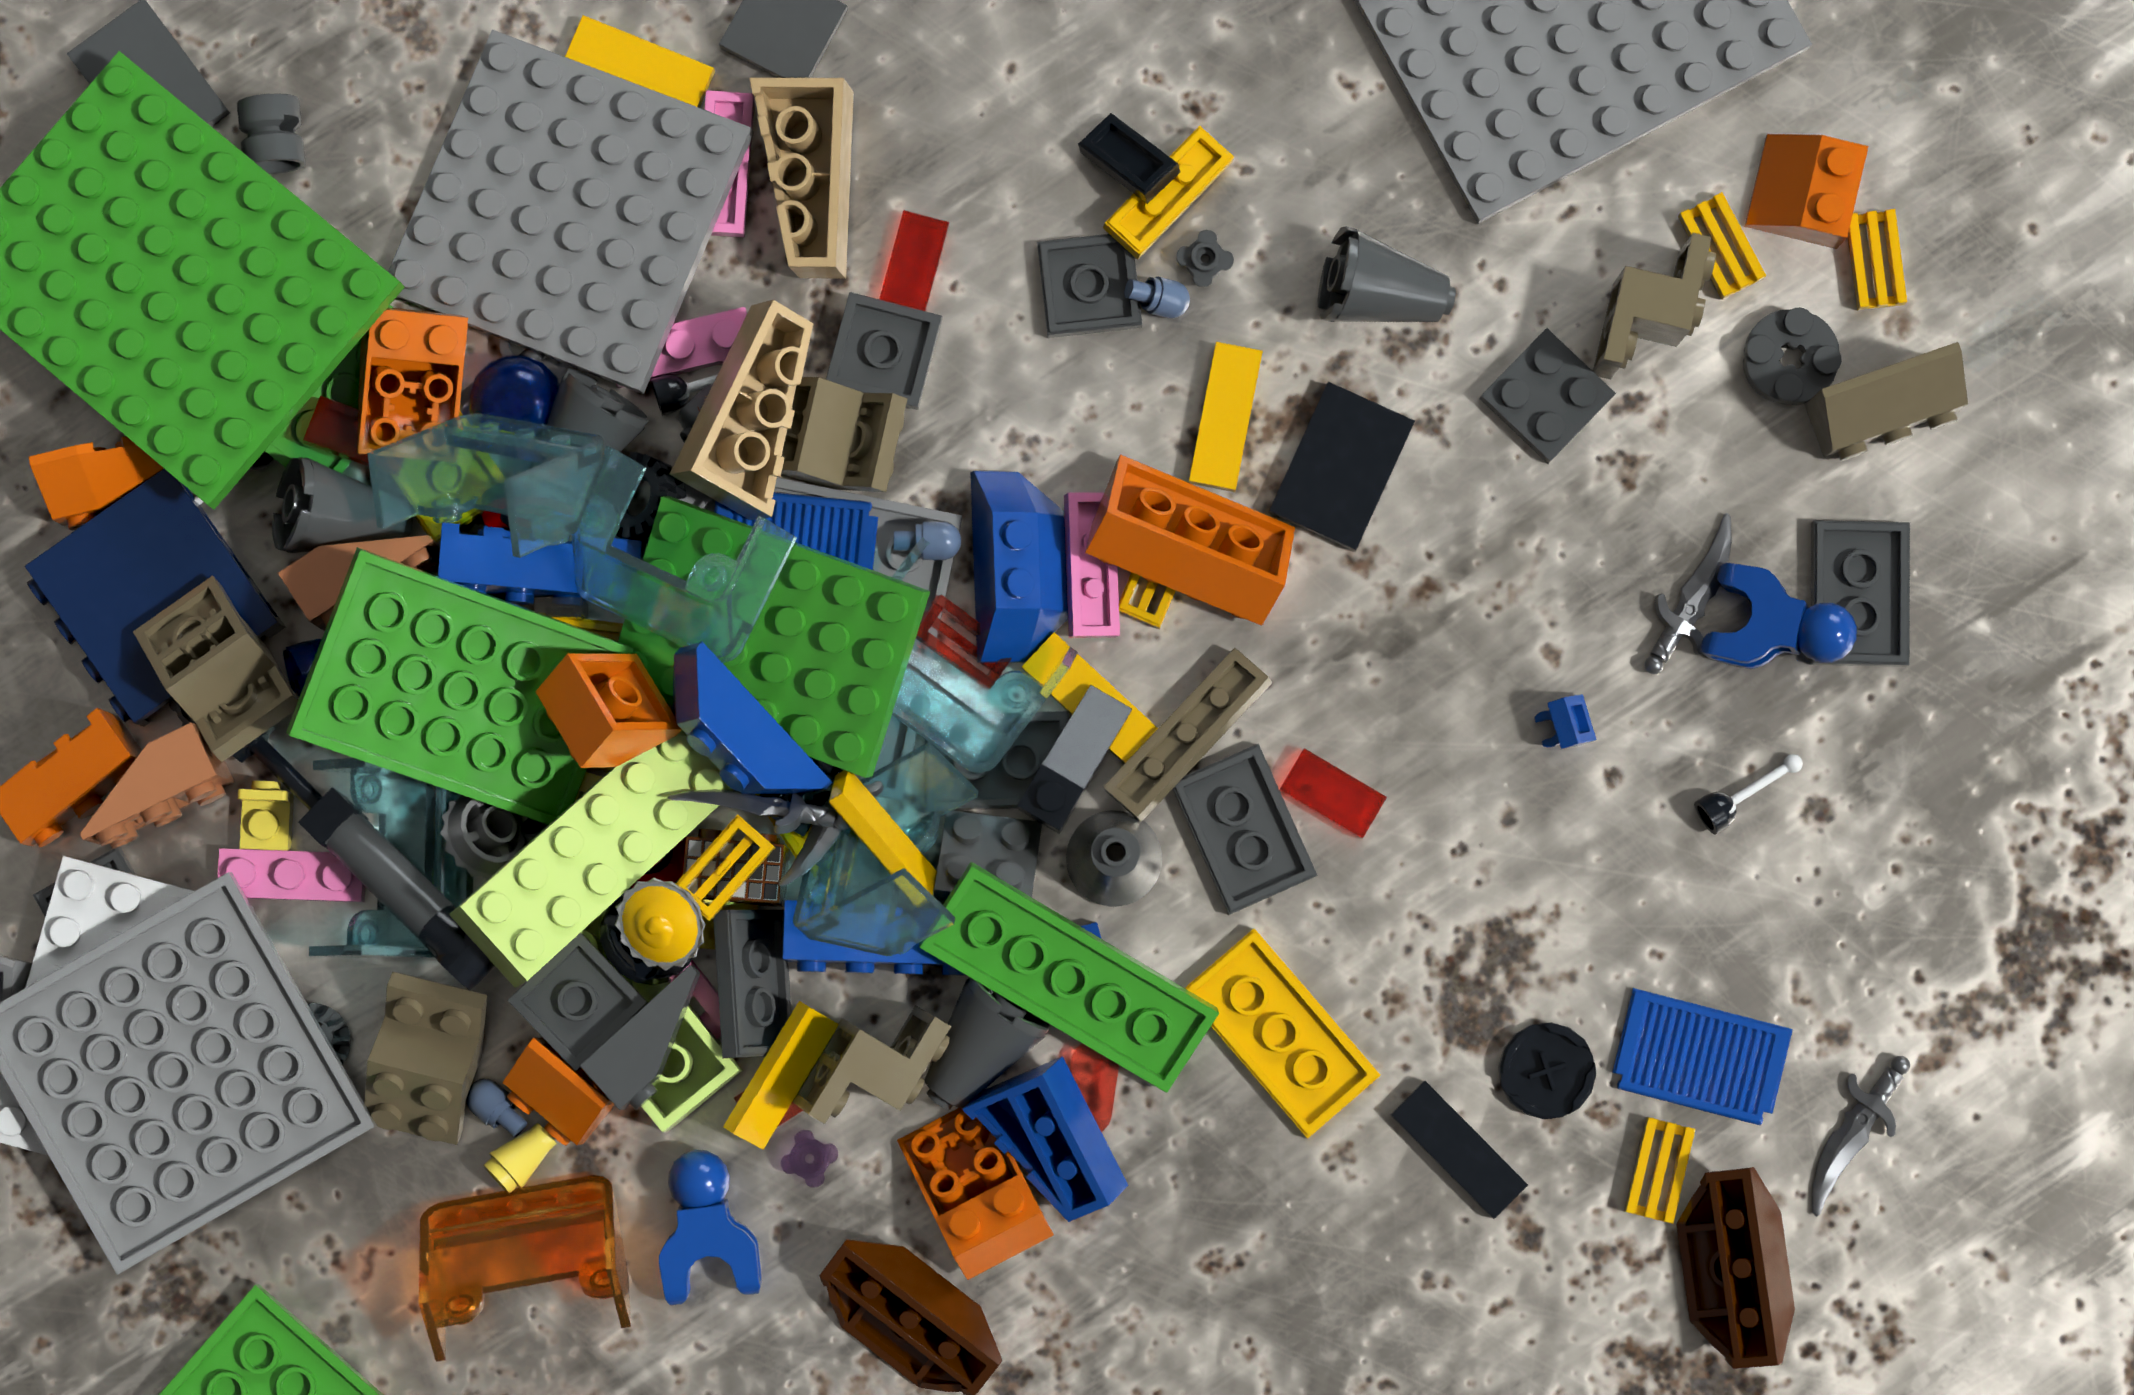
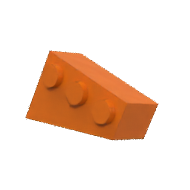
(67, 780)

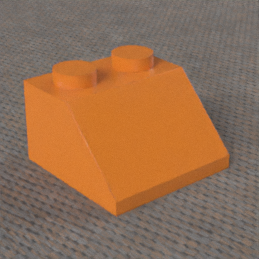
(1807, 188)
(606, 708)
(557, 1092)

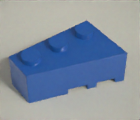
(1053, 1136)

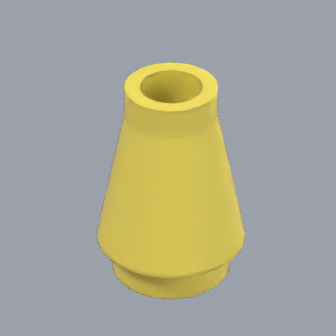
(519, 1158)

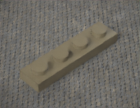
(1187, 734)

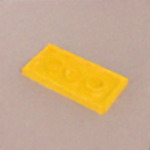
(1283, 1034)

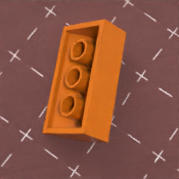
(1191, 540)

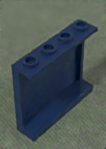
(128, 570)

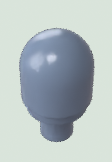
(1159, 296)
(942, 538)
(490, 1104)

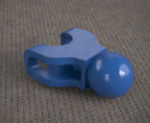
(1778, 623)
(705, 1228)

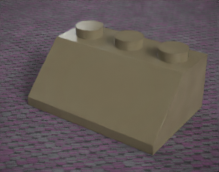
(1889, 402)

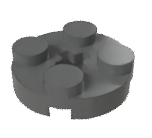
(1797, 330)

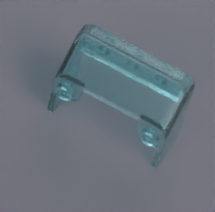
(493, 465)
(714, 603)
(960, 714)
(412, 822)
(850, 894)

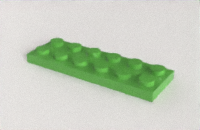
(1070, 978)

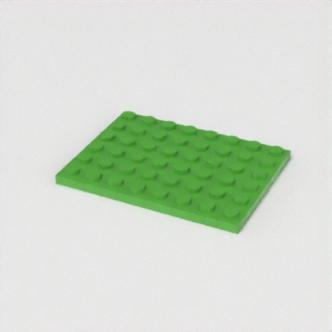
(176, 280)

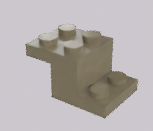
(1654, 306)
(842, 436)
(217, 668)
(425, 1058)
(881, 1070)

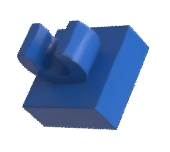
(1570, 722)

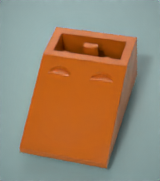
(409, 375)
(974, 1192)

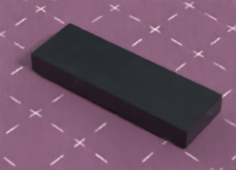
(1459, 1149)

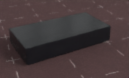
(1129, 158)

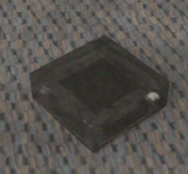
(562, 607)

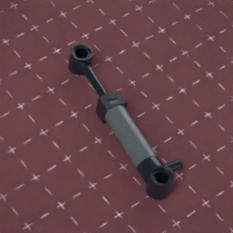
(378, 866)

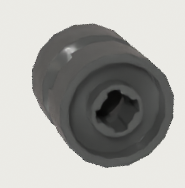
(270, 131)

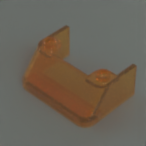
(518, 1242)

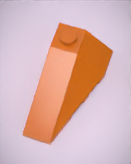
(88, 479)

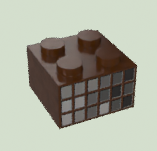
(760, 888)

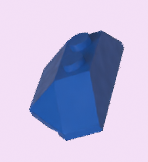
(1016, 566)
(736, 729)

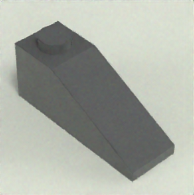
(639, 1049)

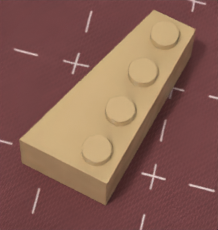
(809, 164)
(745, 418)

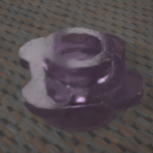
(823, 1156)

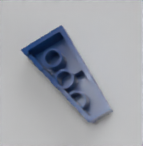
(488, 564)
(813, 955)

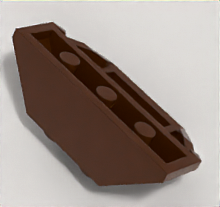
(1737, 1268)
(911, 1317)

